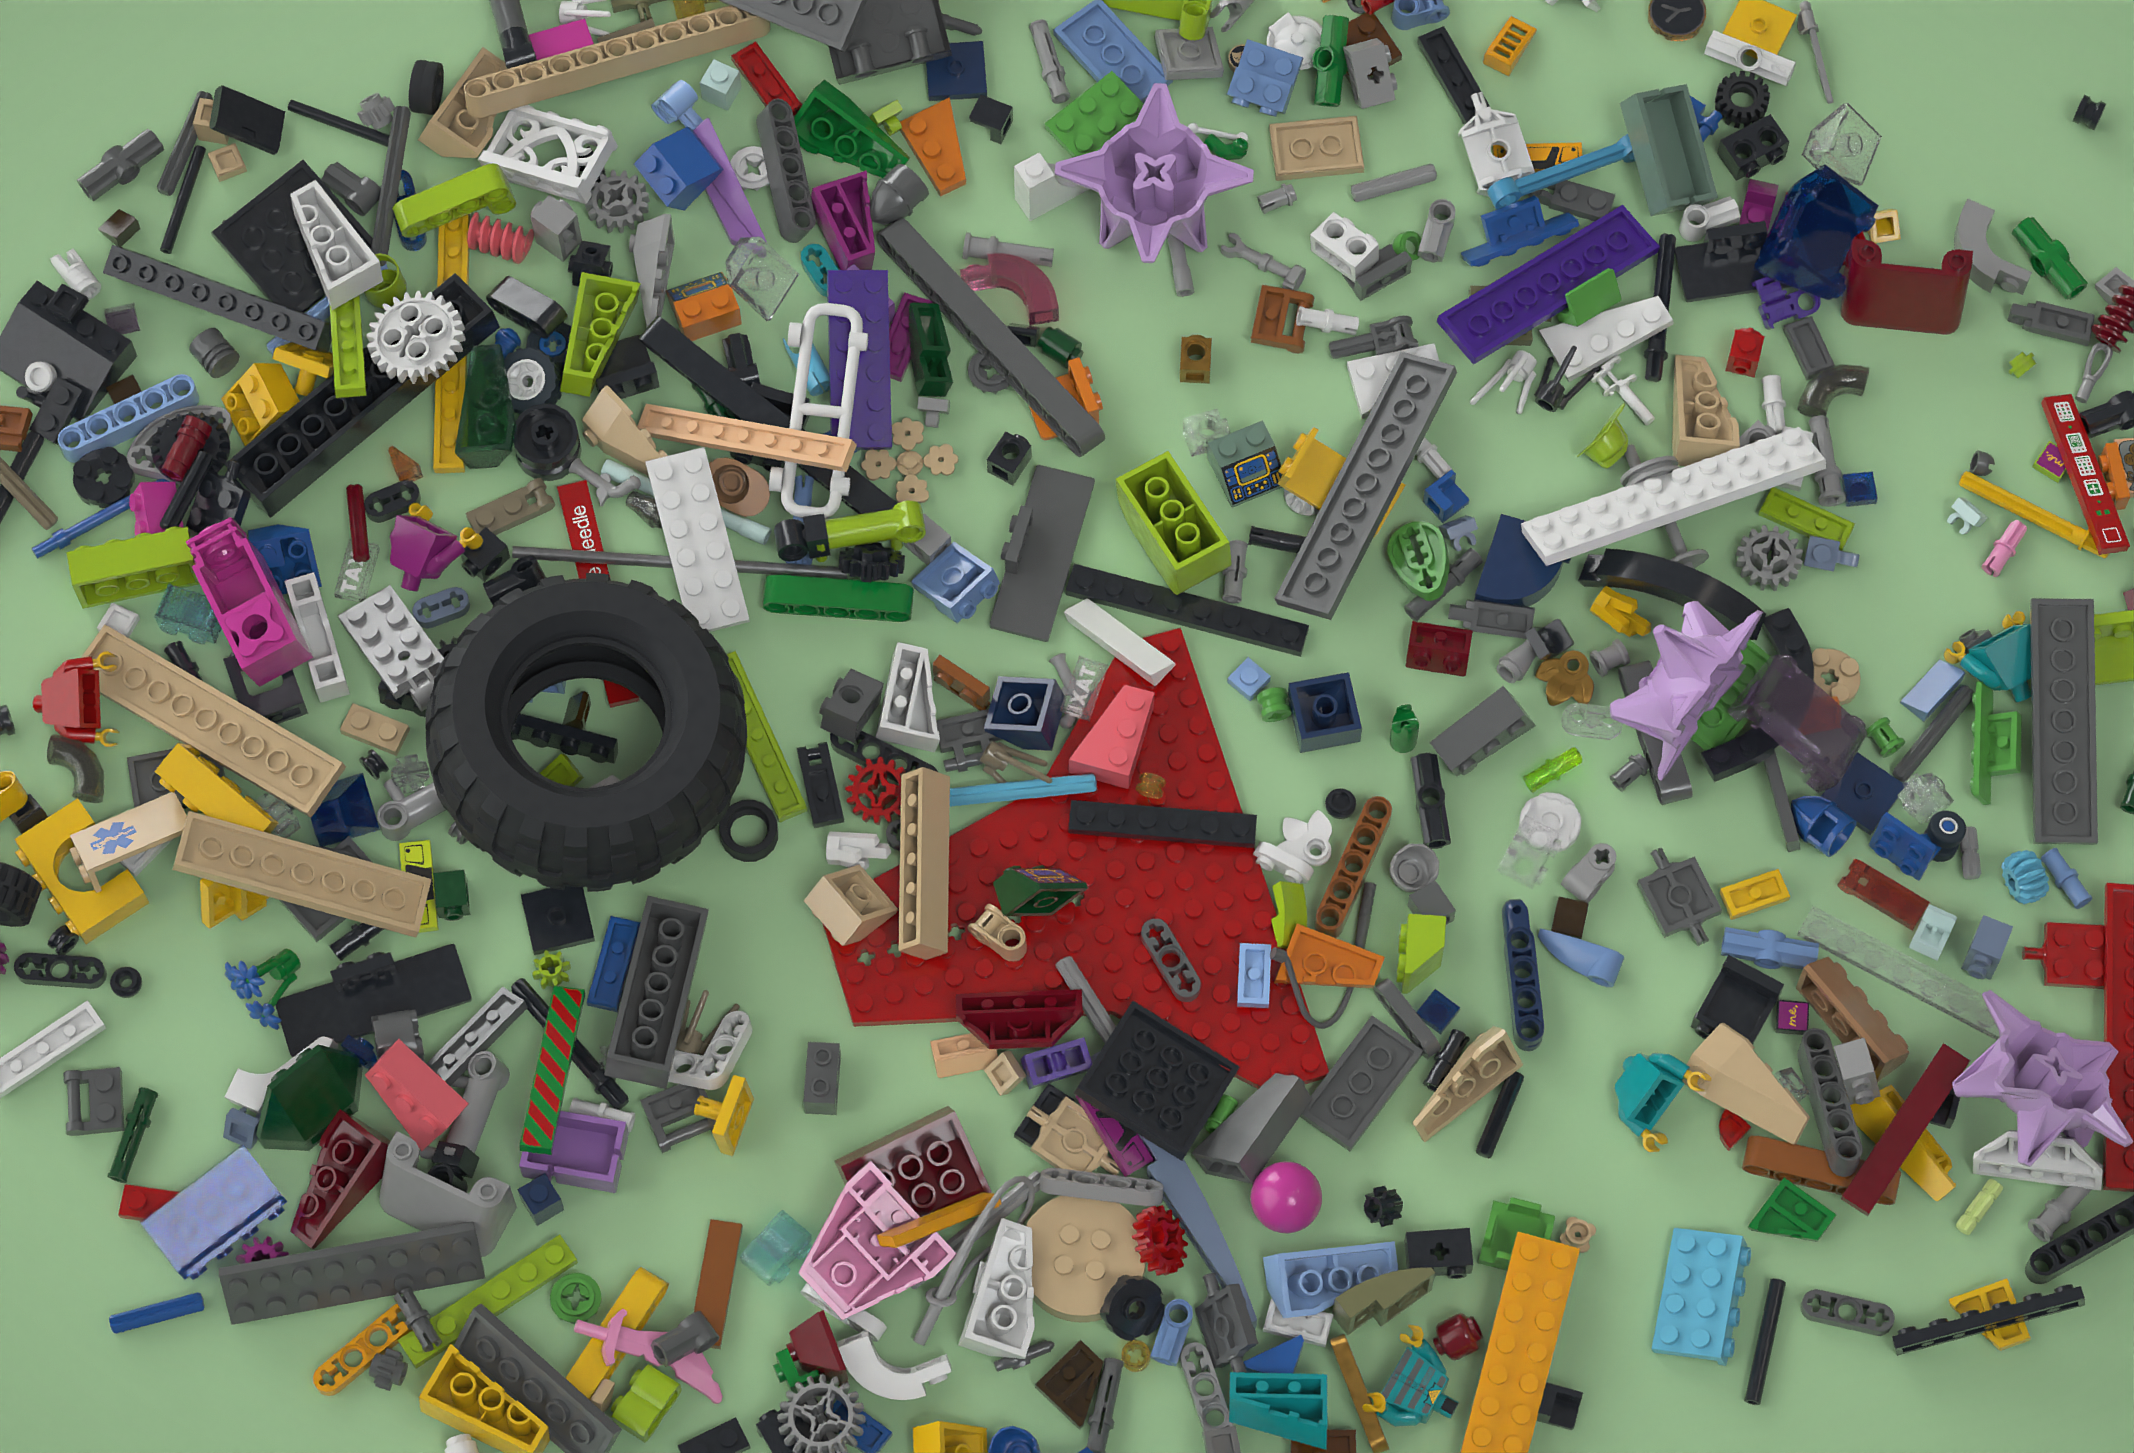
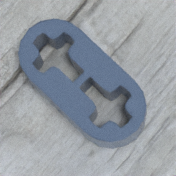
(441, 607)

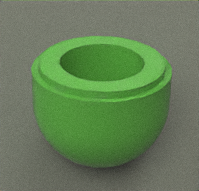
(1399, 243)

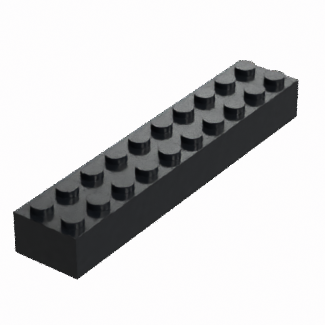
(327, 428)

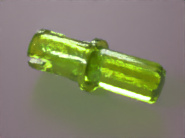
(1552, 769)

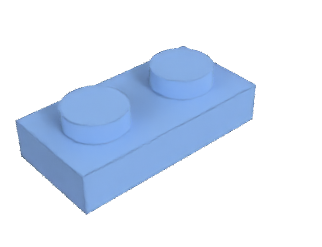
(1254, 975)

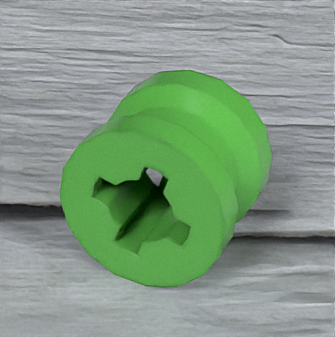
(1274, 704)

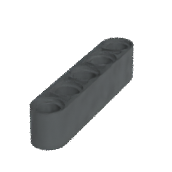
(785, 170)
(1676, 784)
(1827, 1114)

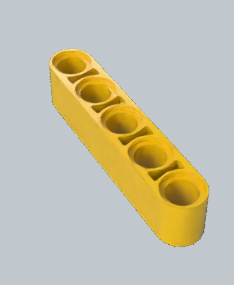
(639, 1300)

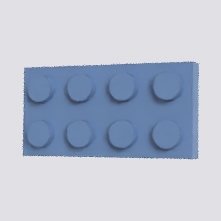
(1107, 45)

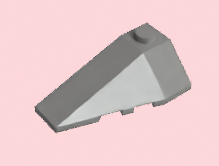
(653, 257)

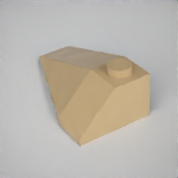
(451, 128)
(1699, 413)
(616, 433)
(1475, 1074)
(1746, 1084)

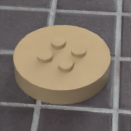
(1080, 1255)

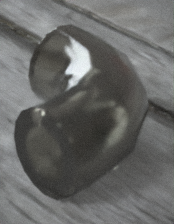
(1829, 384)
(83, 765)

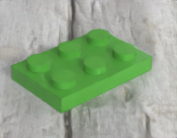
(1095, 116)

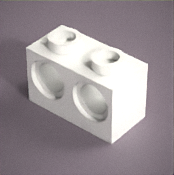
(1341, 251)

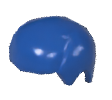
(1013, 1440)

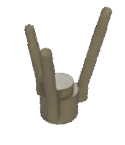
(999, 755)
(689, 1038)

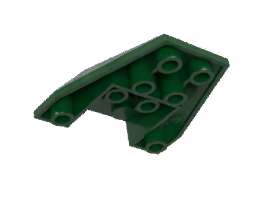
(307, 1098)

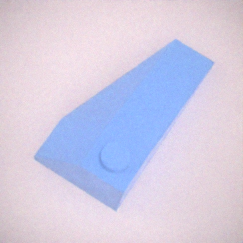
(1312, 1279)

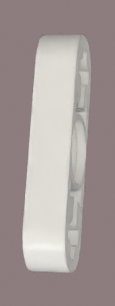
(860, 1321)

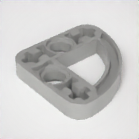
(143, 442)

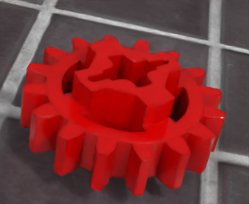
(864, 790)
(1159, 1240)

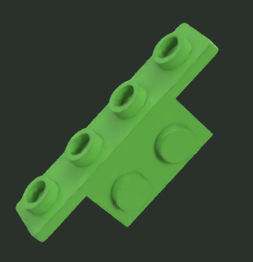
(1995, 743)

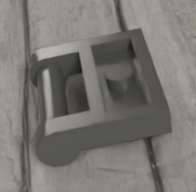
(104, 1099)
(672, 1106)

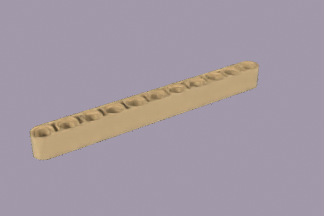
(611, 60)

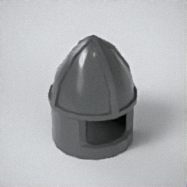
(897, 195)

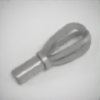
(2088, 379)

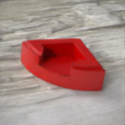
(1732, 1129)

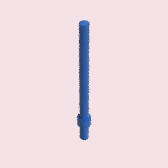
(63, 537)

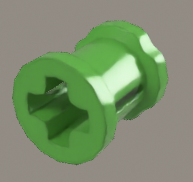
(1878, 731)

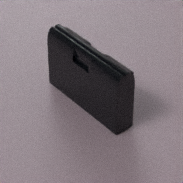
(247, 119)

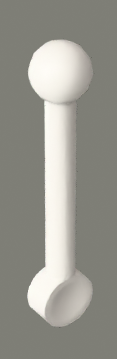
(1195, 129)

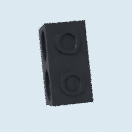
(1749, 142)

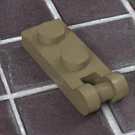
(511, 509)

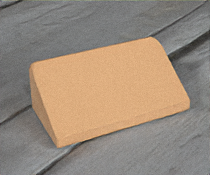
(961, 1055)

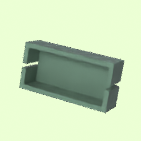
(1668, 149)

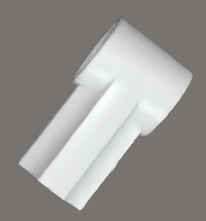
(1709, 216)

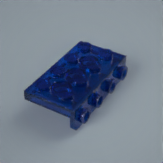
(214, 1213)

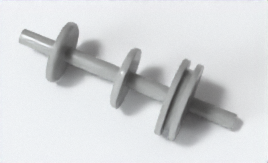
(1654, 468)

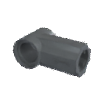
(357, 192)
(690, 1336)

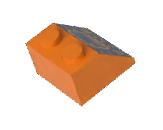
(704, 306)

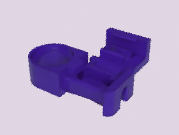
(1778, 306)

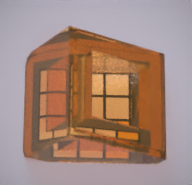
(404, 466)

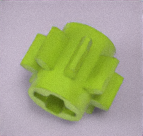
(546, 962)

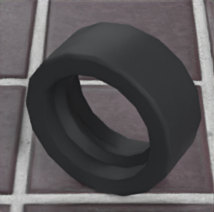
(749, 853)

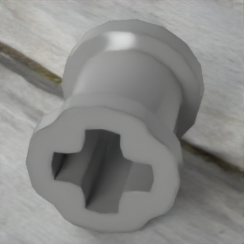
(1609, 657)

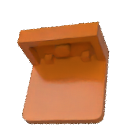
(1077, 383)

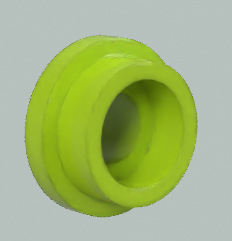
(2021, 364)

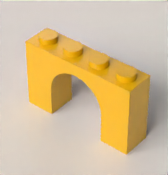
(87, 911)

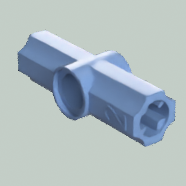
(1768, 948)

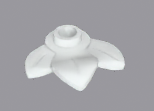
(1304, 837)

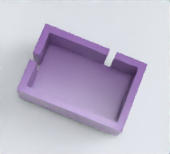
(583, 1153)

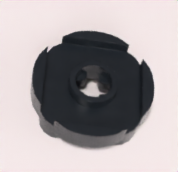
(98, 462)
(1119, 1299)

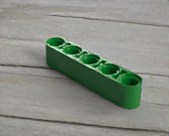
(838, 598)

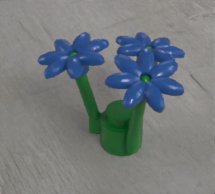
(247, 981)

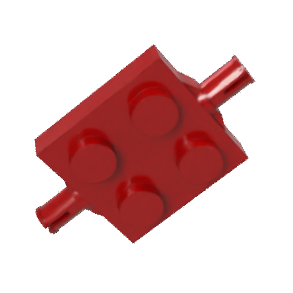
(2071, 955)

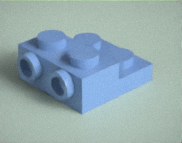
(1265, 78)
(957, 582)

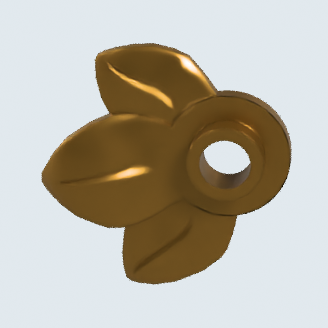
(1564, 682)

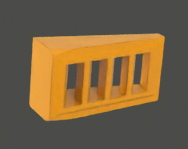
(1500, 62)

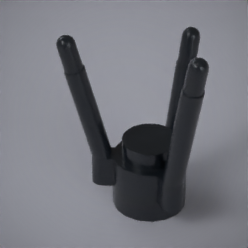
(1551, 395)

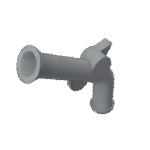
(603, 482)
(1065, 674)

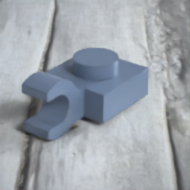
(1825, 553)

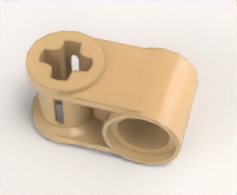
(995, 929)

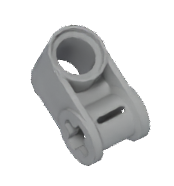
(1587, 876)

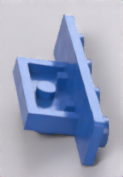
(1516, 227)

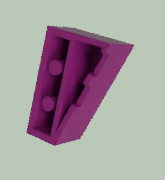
(845, 220)

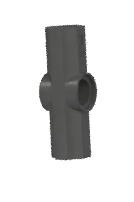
(120, 164)

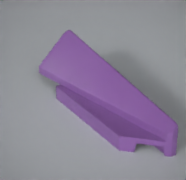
(726, 192)

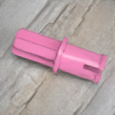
(2004, 548)

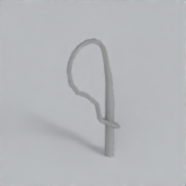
(947, 1286)

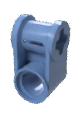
(1421, 13)

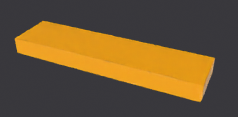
(935, 1221)

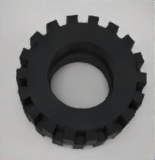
(17, 896)

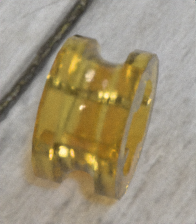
(1150, 785)
(1126, 1358)

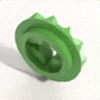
(565, 1288)

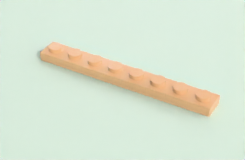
(747, 437)

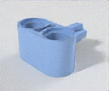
(677, 104)

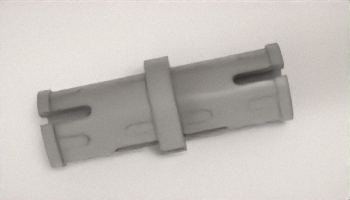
(1235, 573)

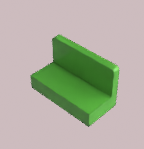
(1591, 298)

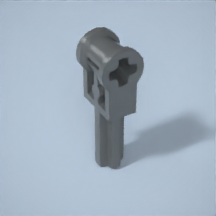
(1383, 338)

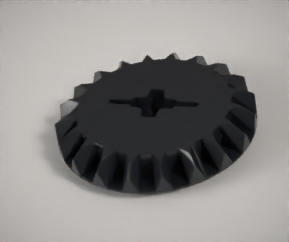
(217, 444)

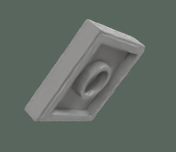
(1188, 58)

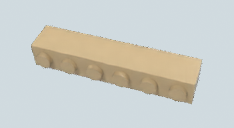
(924, 863)

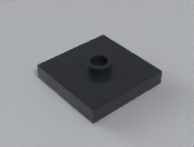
(557, 918)

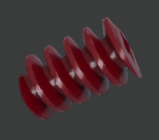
(2117, 320)

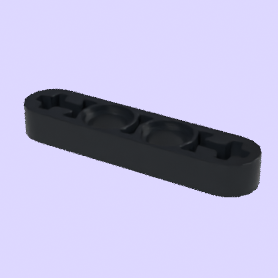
(886, 751)

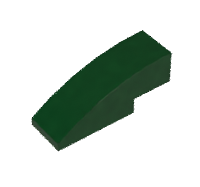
(929, 350)

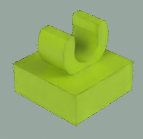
(888, 118)

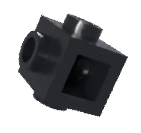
(590, 259)

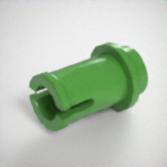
(1222, 1111)

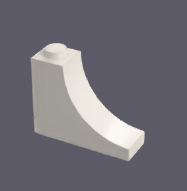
(1040, 189)

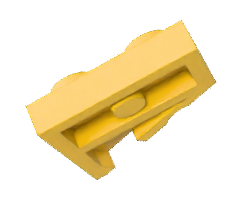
(1982, 1300)

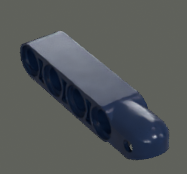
(1517, 926)

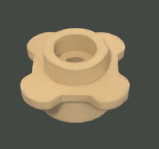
(1576, 1225)

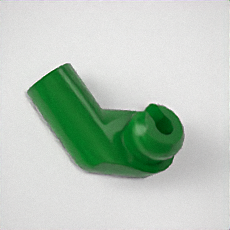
(1229, 151)

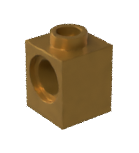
(1195, 370)

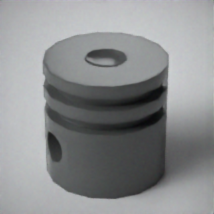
(214, 352)

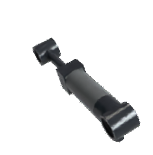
(512, 32)

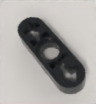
(51, 960)

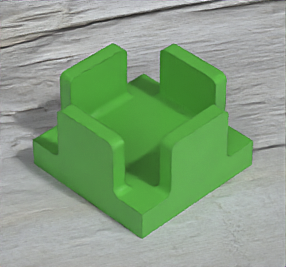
(1503, 1226)

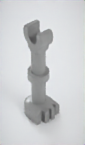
(1293, 276)

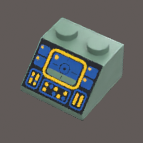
(1245, 463)

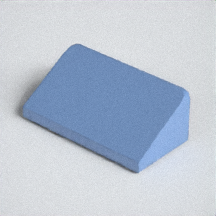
(1933, 689)

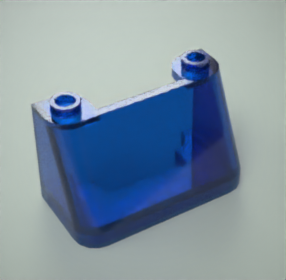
(1815, 233)

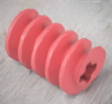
(499, 240)

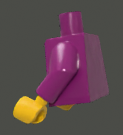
(425, 548)

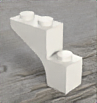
(250, 1089)

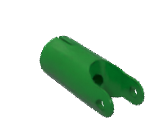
(1404, 729)

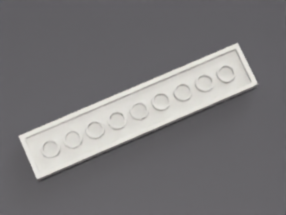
(1673, 496)

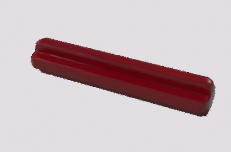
(358, 523)

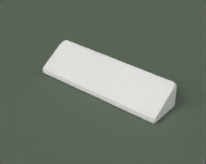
(1119, 641)

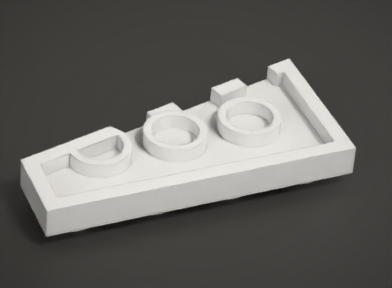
(1606, 335)

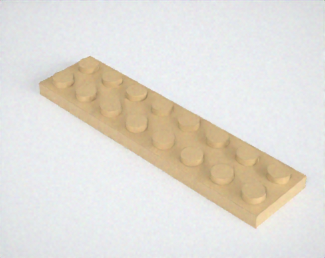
(302, 874)

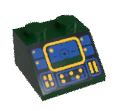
(1036, 890)

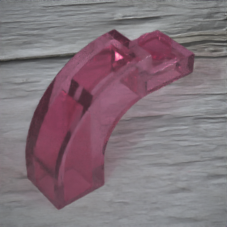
(1021, 278)

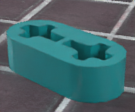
(812, 270)

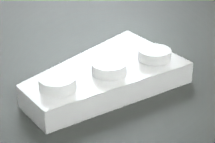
(1372, 372)

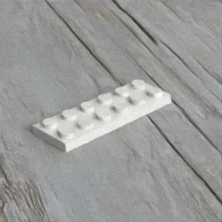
(697, 539)

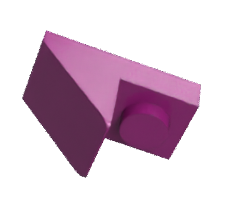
(1759, 202)

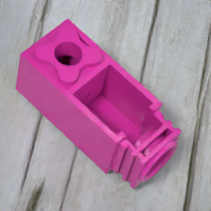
(247, 602)

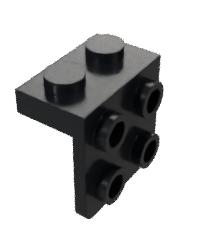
(628, 369)

